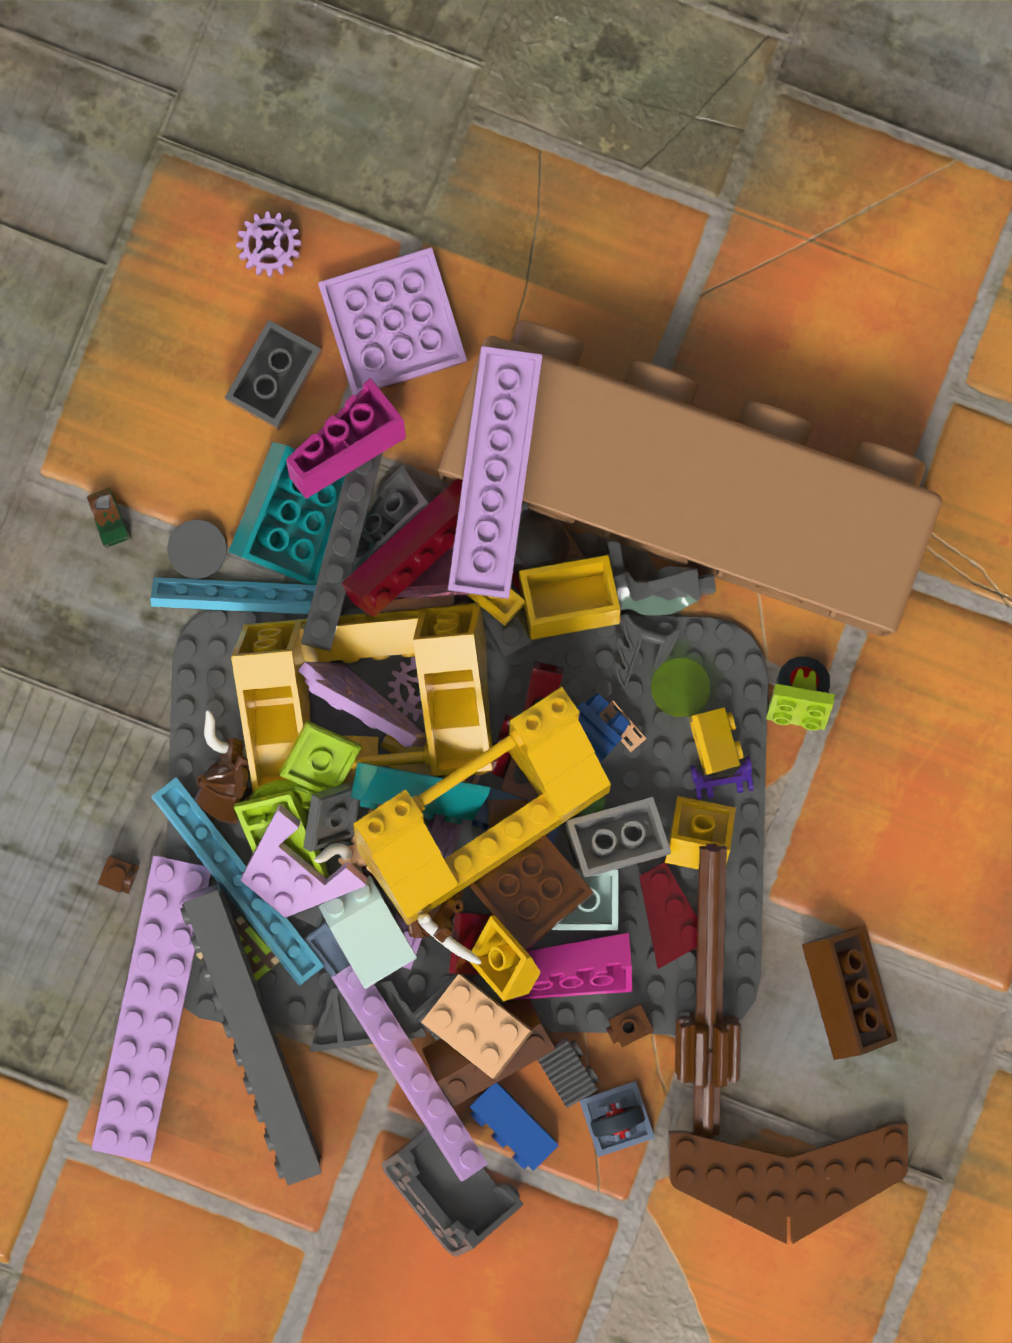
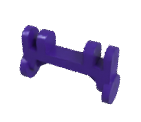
(740, 775)

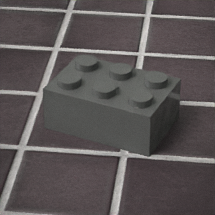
(273, 374)

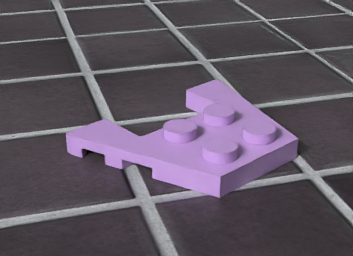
(286, 878)

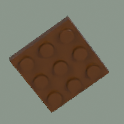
(532, 891)

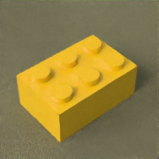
(569, 597)

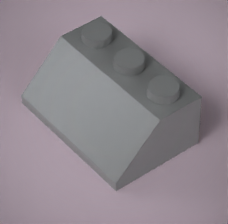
(617, 837)

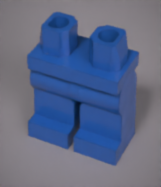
(601, 735)

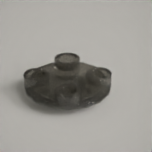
(541, 541)

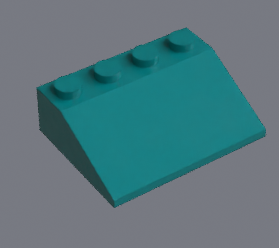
(284, 527)

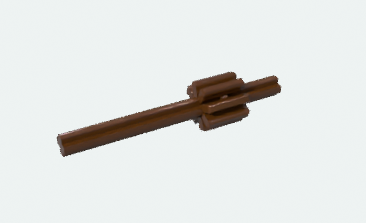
(706, 1040)

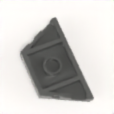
(342, 1029)

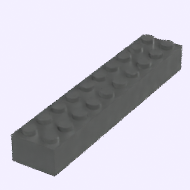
(253, 1034)

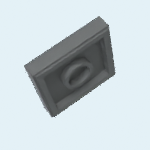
(331, 817)

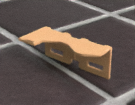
(633, 737)

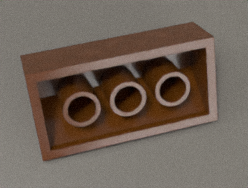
(849, 993)
(462, 1079)

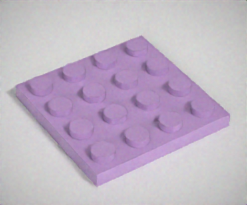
(393, 321)

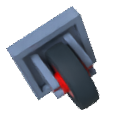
(616, 1118)

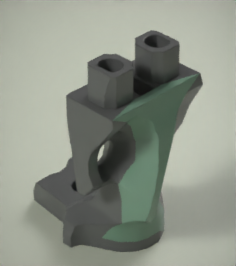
(664, 593)

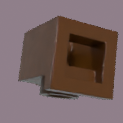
(118, 874)
(641, 1025)

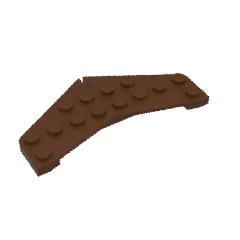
(770, 1187)

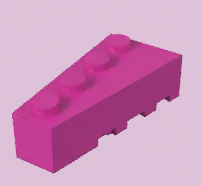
(348, 440)
(583, 968)

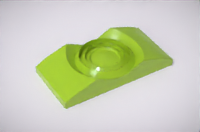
(258, 813)

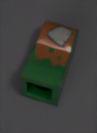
(108, 518)

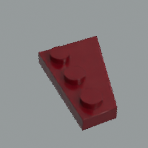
(668, 915)

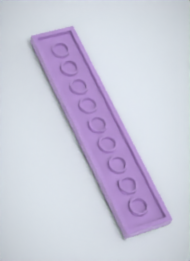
(149, 1014)

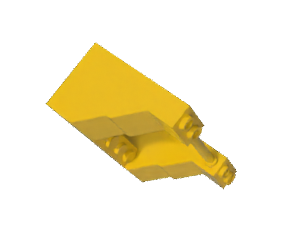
(450, 672)
(557, 763)

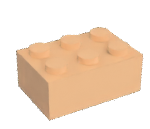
(477, 1026)

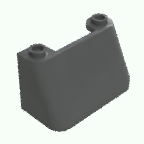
(452, 1209)

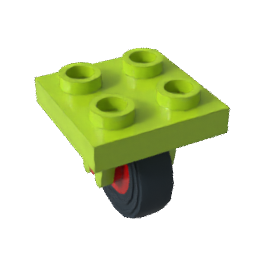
(801, 695)

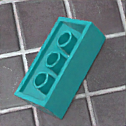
(380, 784)

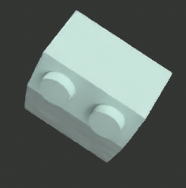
(368, 933)

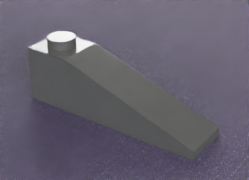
(398, 503)

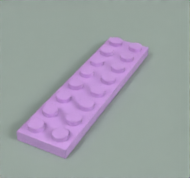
(495, 472)

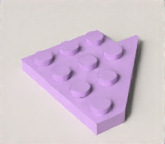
(349, 692)

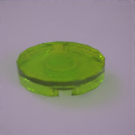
(680, 687)

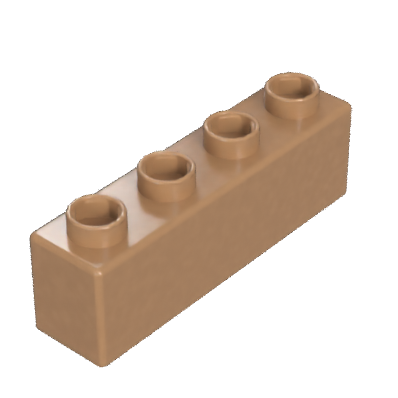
(714, 490)

